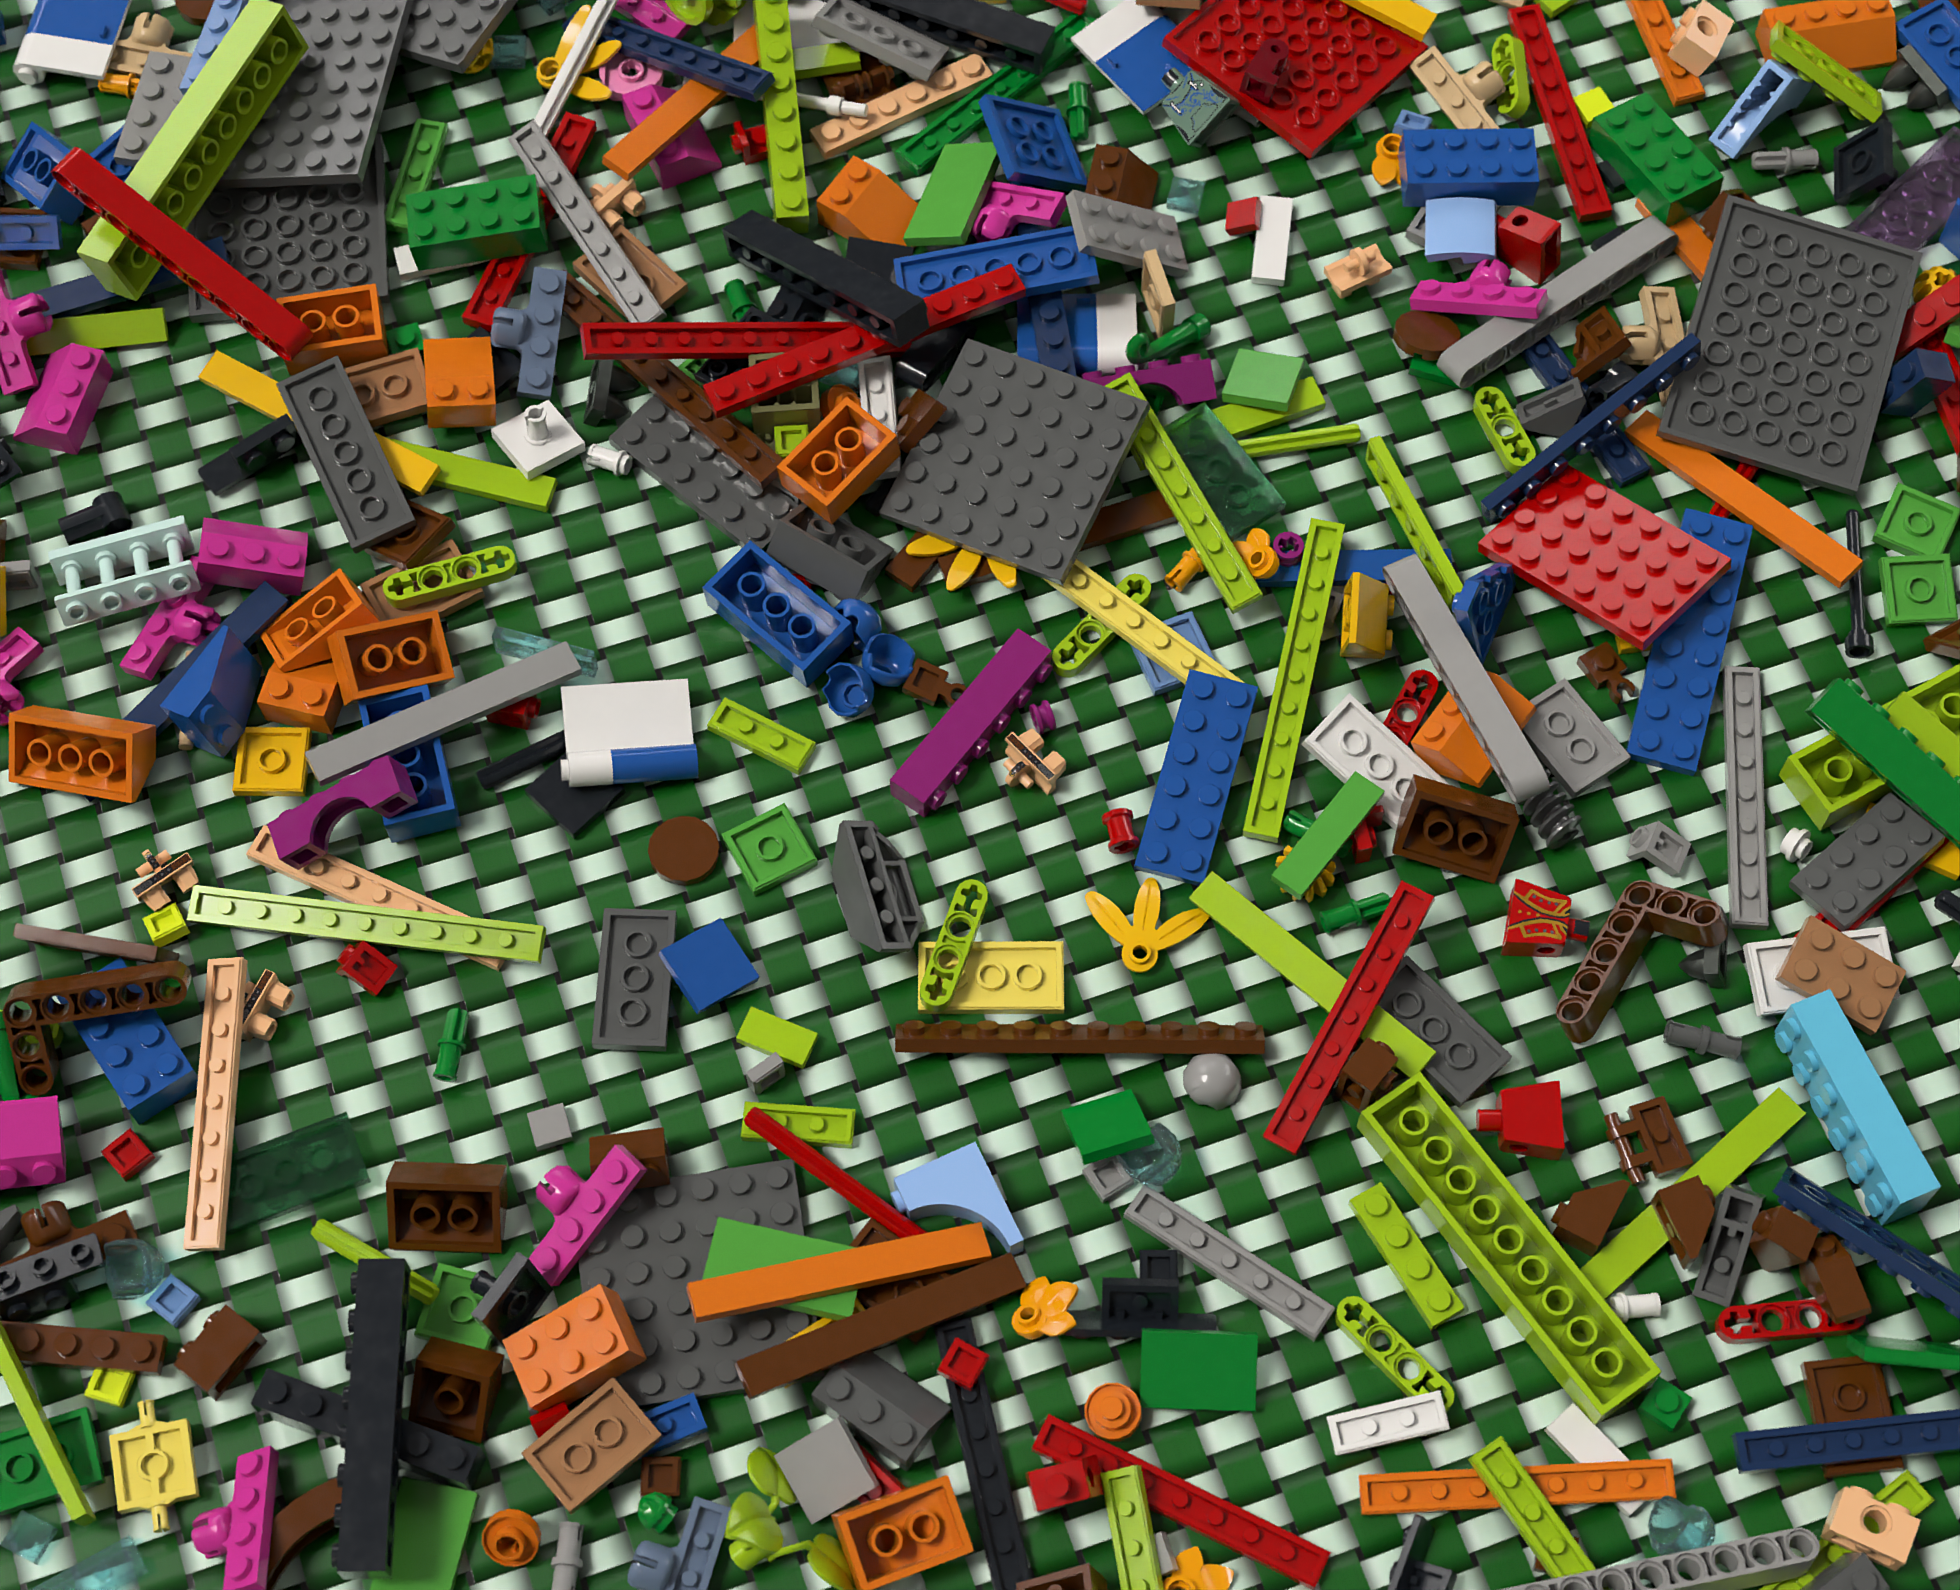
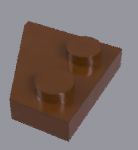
(1597, 343)
(916, 418)

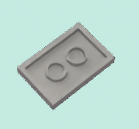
(1572, 739)

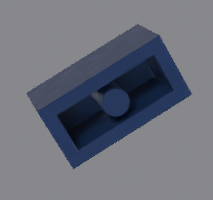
(1916, 382)

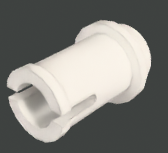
(609, 459)
(1635, 1305)

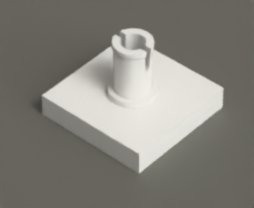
(538, 439)

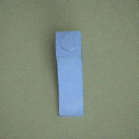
(1767, 96)
(958, 1187)

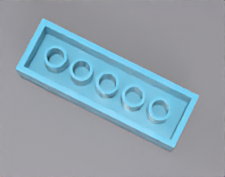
(1855, 1108)

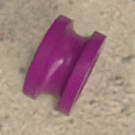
(1292, 557)
(1042, 717)

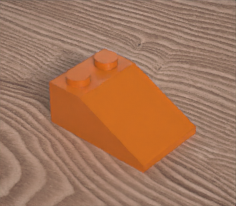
(866, 205)
(459, 382)
(302, 631)
(302, 696)
(902, 1533)

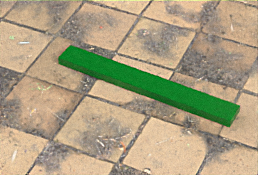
(966, 115)

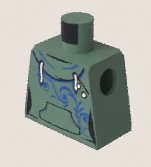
(1196, 105)

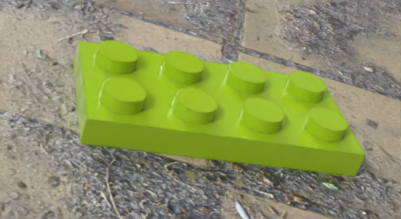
(1832, 76)

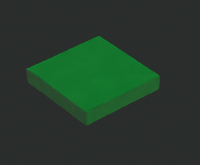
(1107, 1126)

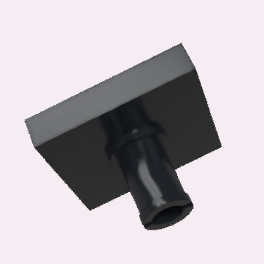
(1864, 163)
(509, 1299)

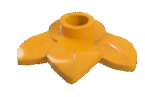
(1386, 165)
(1258, 554)
(1045, 1309)
(1195, 1575)

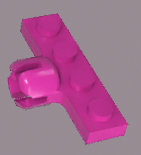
(653, 16)
(1013, 204)
(1482, 294)
(18, 323)
(172, 622)
(16, 654)
(581, 1209)
(245, 1524)

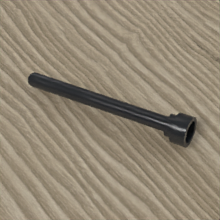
(1859, 642)

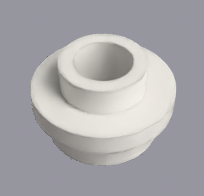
(1796, 844)

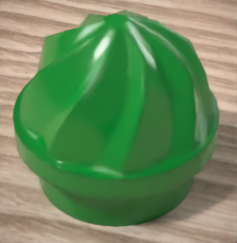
(656, 1511)

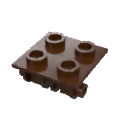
(864, 84)

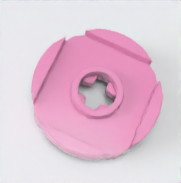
(613, 75)

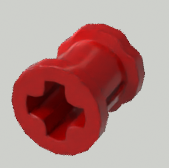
(1120, 830)

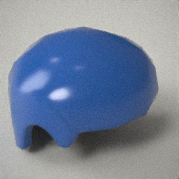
(863, 618)
(888, 659)
(848, 689)

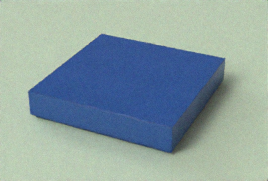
(709, 965)

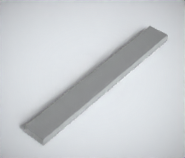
(586, 225)
(443, 713)
(1745, 798)

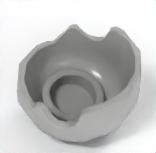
(1212, 1080)

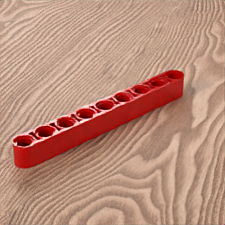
(182, 253)

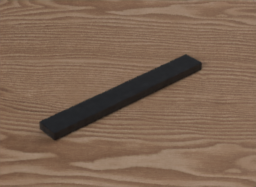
(985, 1468)

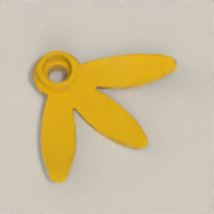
(585, 87)
(964, 563)
(1143, 933)

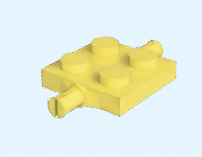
(154, 1466)

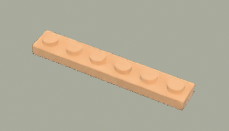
(901, 106)

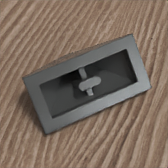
(1553, 410)

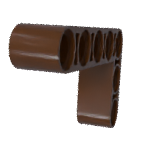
(1636, 916)
(81, 1006)

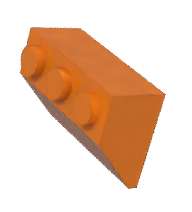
(1450, 745)

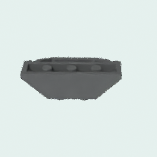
(875, 889)

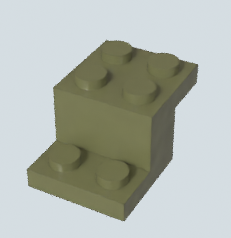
(791, 407)

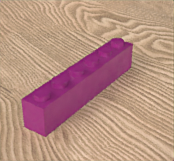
(971, 723)

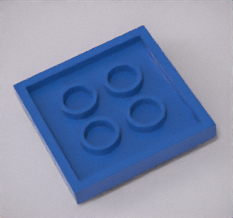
(1033, 143)

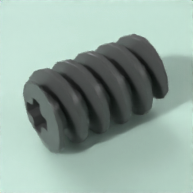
(1551, 817)

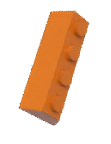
(1849, 31)
(80, 752)

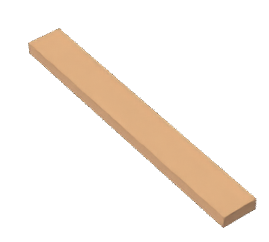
(352, 884)
(215, 1105)

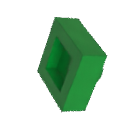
(405, 338)
(1664, 1404)

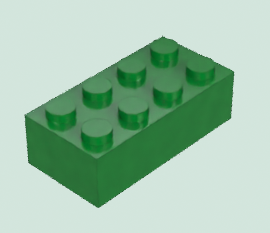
(1655, 159)
(476, 222)

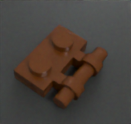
(1658, 1137)

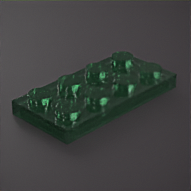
(1223, 472)
(294, 1172)

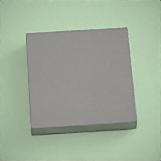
(826, 1470)

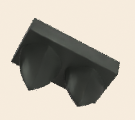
(1913, 68)
(600, 403)
(1708, 963)

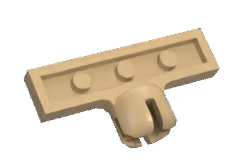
(146, 36)
(1462, 95)
(1661, 329)

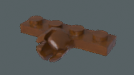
(62, 1229)

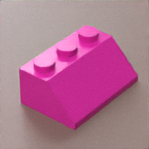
(687, 155)
(65, 399)
(252, 554)
(31, 1143)

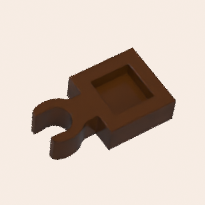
(1606, 668)
(929, 684)

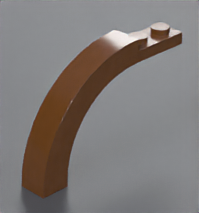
(299, 1526)

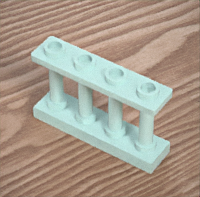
(121, 551)

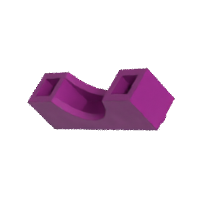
(1187, 381)
(305, 831)

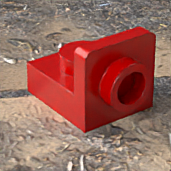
(749, 143)
(1364, 837)
(365, 966)

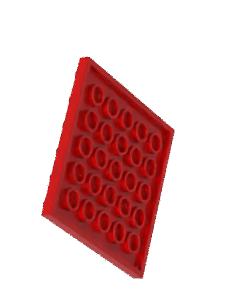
(1332, 69)

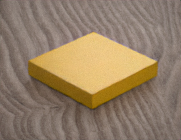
(272, 761)

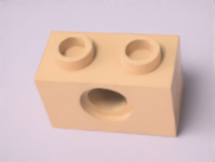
(1699, 37)
(1847, 1528)

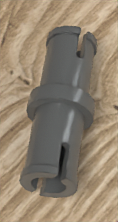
(1702, 1039)

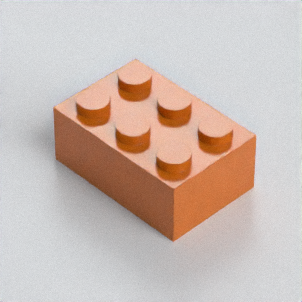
(342, 323)
(839, 460)
(390, 656)
(574, 1349)

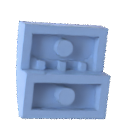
(1460, 229)

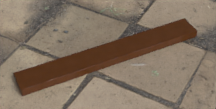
(1111, 524)
(879, 1325)

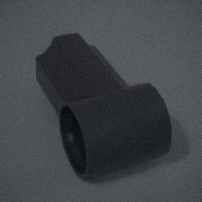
(1614, 380)
(105, 516)

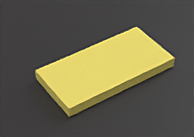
(1002, 978)

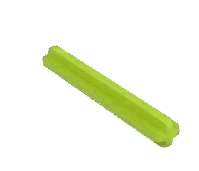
(1301, 440)
(355, 1249)

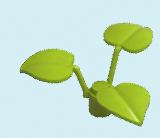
(761, 1537)

